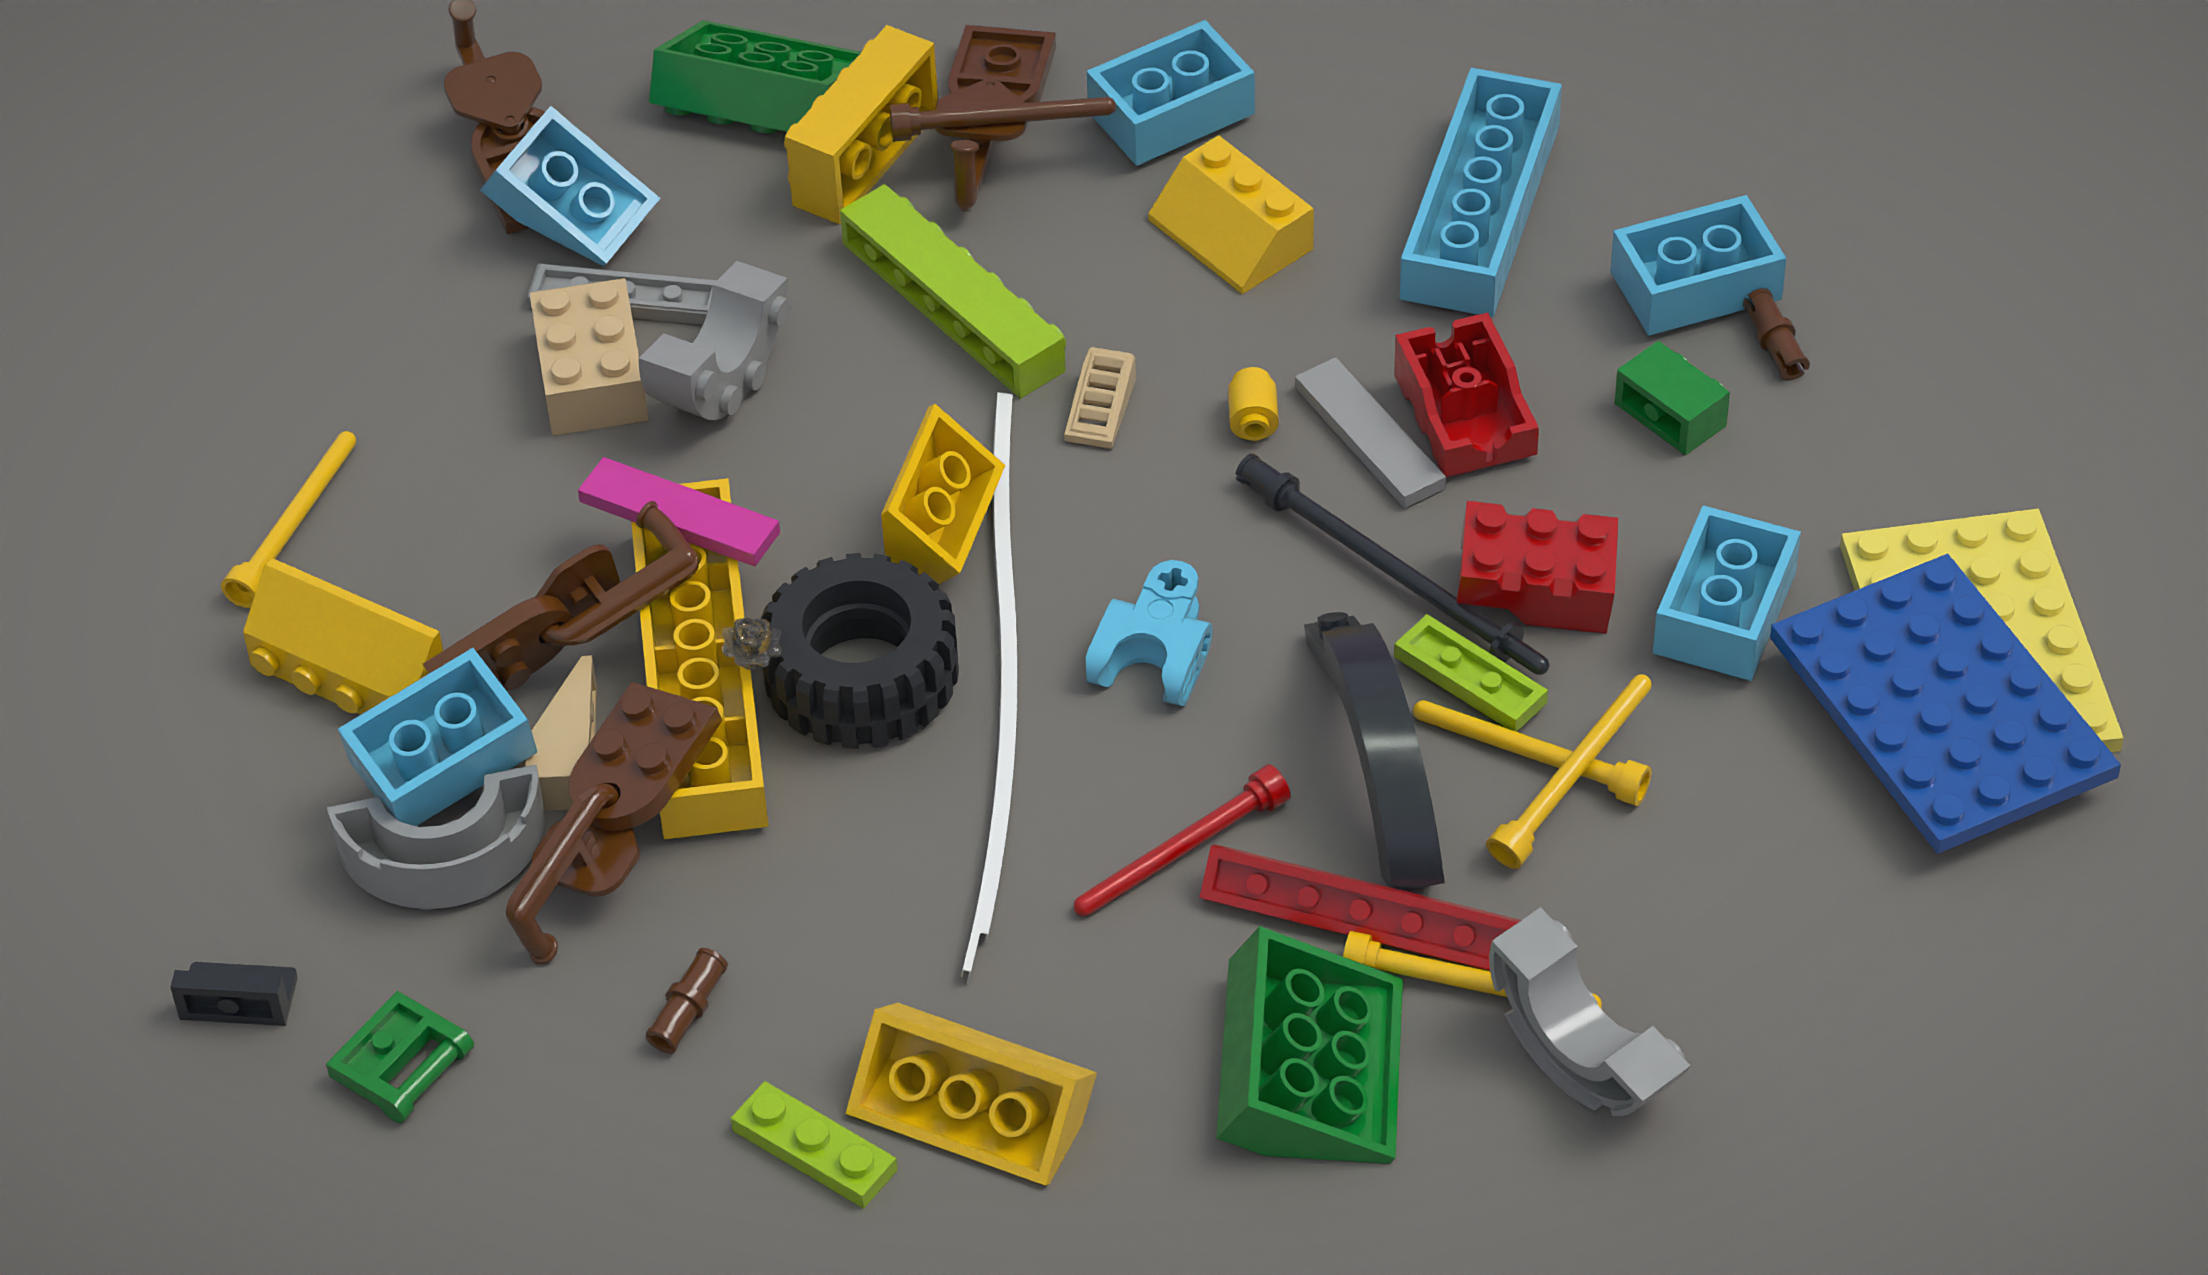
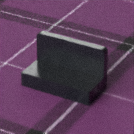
(234, 993)

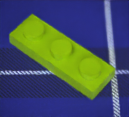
(1470, 673)
(814, 1144)

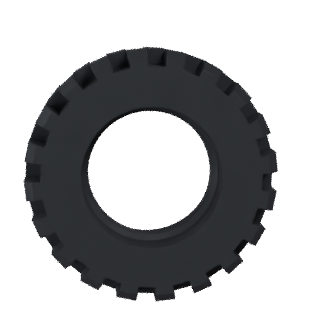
(871, 697)

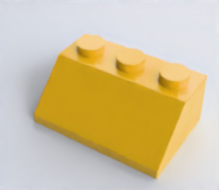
(1233, 215)
(939, 497)

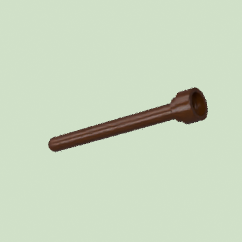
(910, 121)

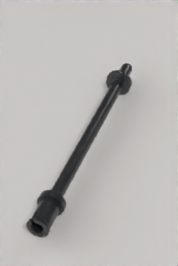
(1283, 492)

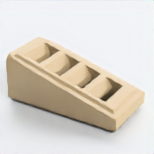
(1104, 370)

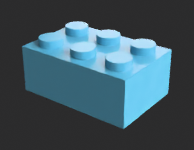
(1173, 92)
(1696, 264)
(1726, 592)
(438, 739)

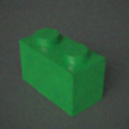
(1672, 397)

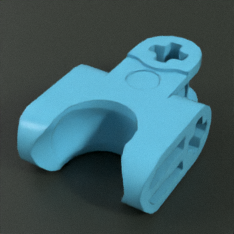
(1155, 631)

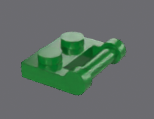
(388, 1044)

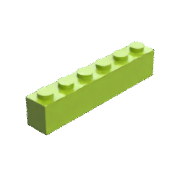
(953, 290)

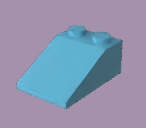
(570, 189)

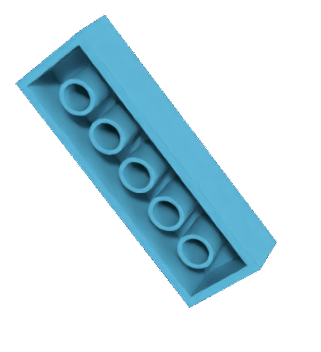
(1480, 192)

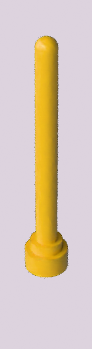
(243, 579)
(1626, 780)
(1513, 841)
(1362, 949)

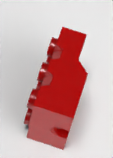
(1466, 395)
(1539, 566)

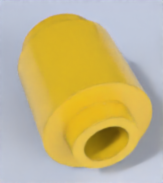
(1253, 404)

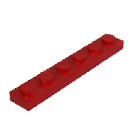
(1352, 905)

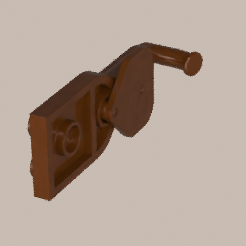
(992, 70)
(496, 94)
(576, 605)
(614, 786)

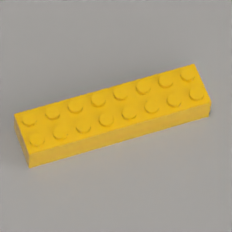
(686, 659)

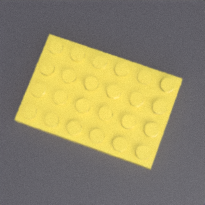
(2021, 579)

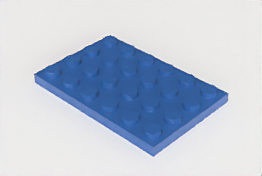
(1944, 703)

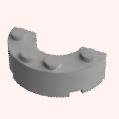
(728, 353)
(444, 862)
(1566, 1027)

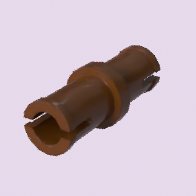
(1776, 334)
(686, 1000)

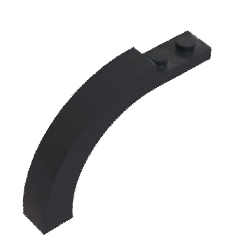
(1386, 748)

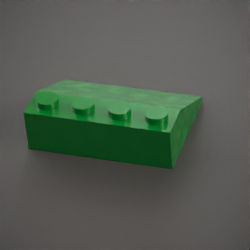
(743, 75)
(1309, 1053)

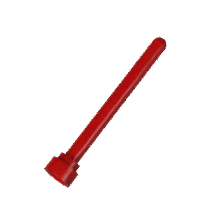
(1264, 791)

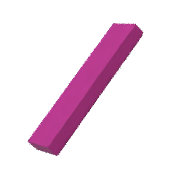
(696, 515)

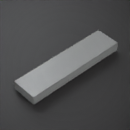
(649, 295)
(1370, 432)

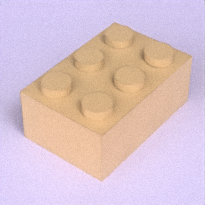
(588, 356)

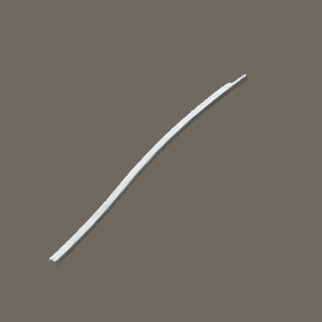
(1008, 682)

